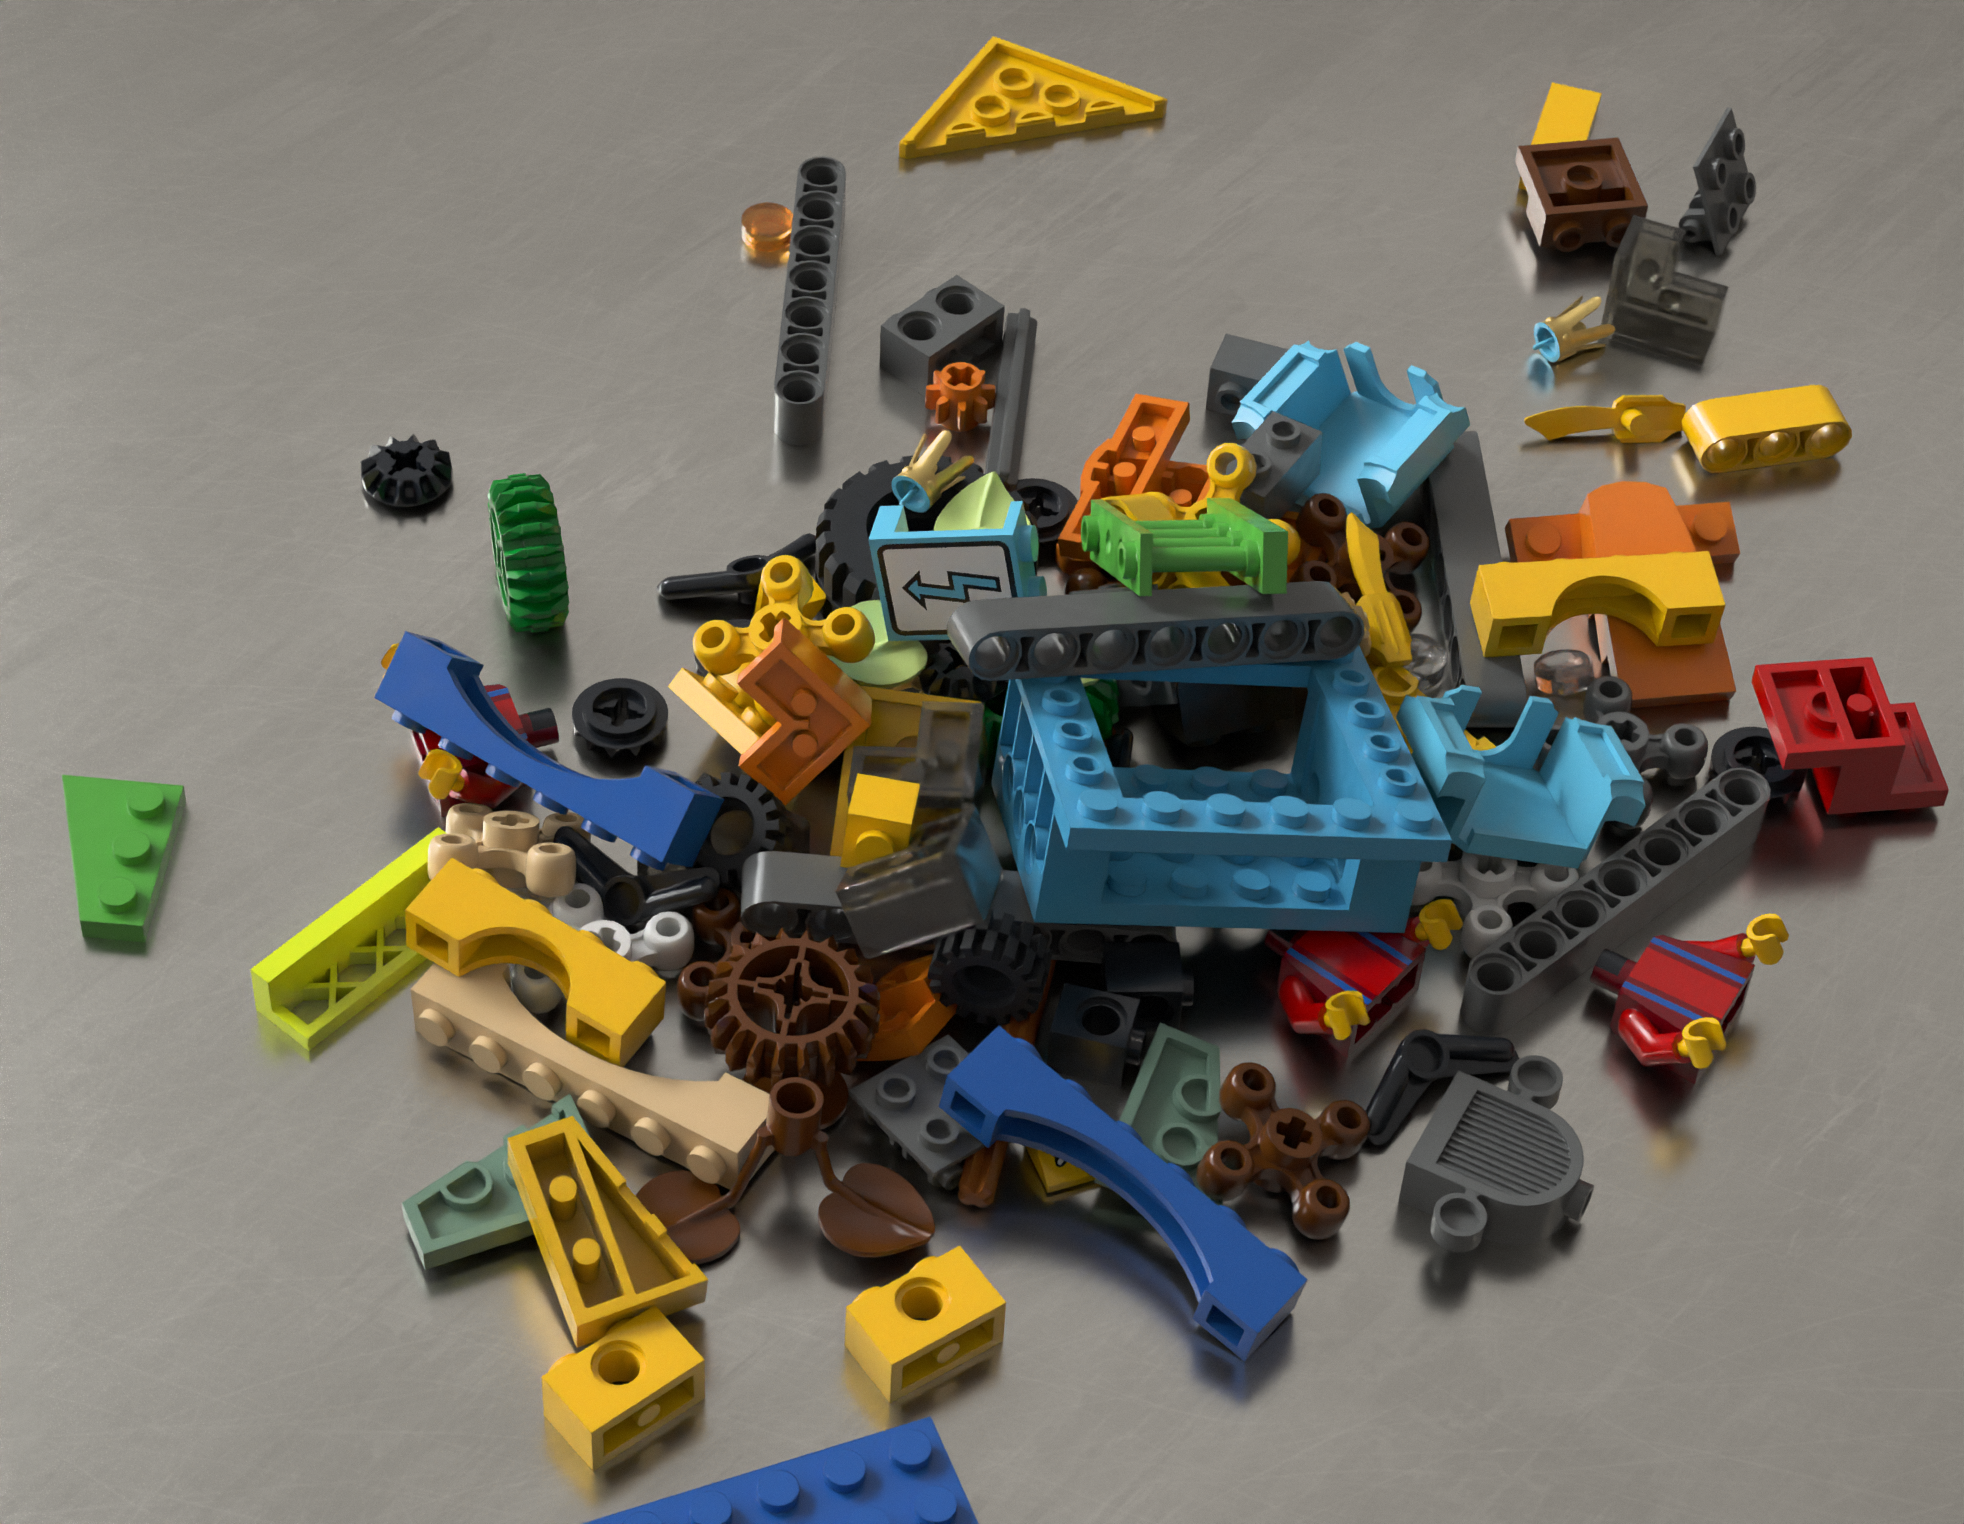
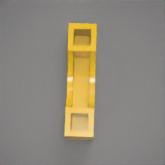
(1663, 595)
(474, 922)

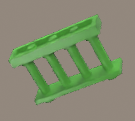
(1221, 540)

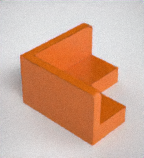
(815, 710)

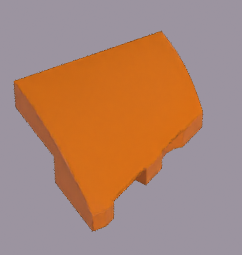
(908, 1012)

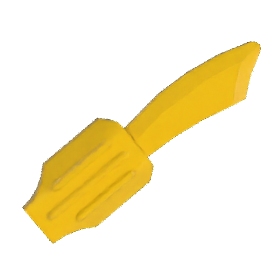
(1630, 419)
(1387, 623)

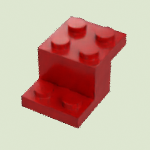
(1849, 735)

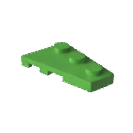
(120, 851)

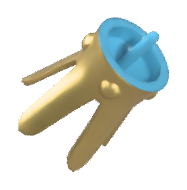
(1565, 334)
(918, 485)

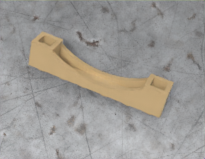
(689, 1122)

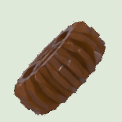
(760, 987)

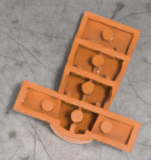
(1139, 463)
(1633, 521)

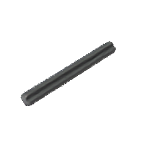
(1011, 397)

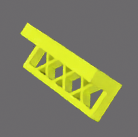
(342, 938)

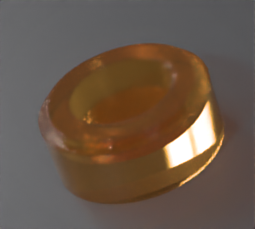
(766, 226)

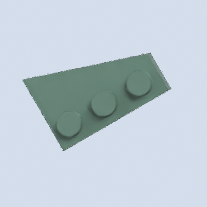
(1177, 1099)
(474, 1203)

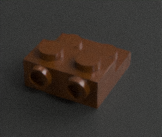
(1579, 192)

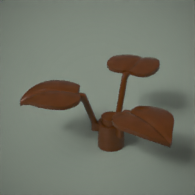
(866, 1215)

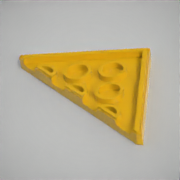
(1021, 96)

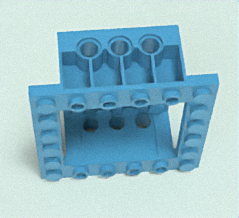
(1214, 846)

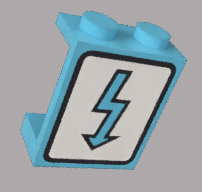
(935, 572)

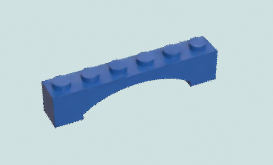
(442, 692)
(1016, 1098)

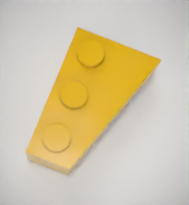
(595, 1234)

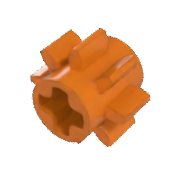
(960, 396)

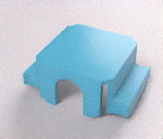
(1371, 441)
(1498, 800)

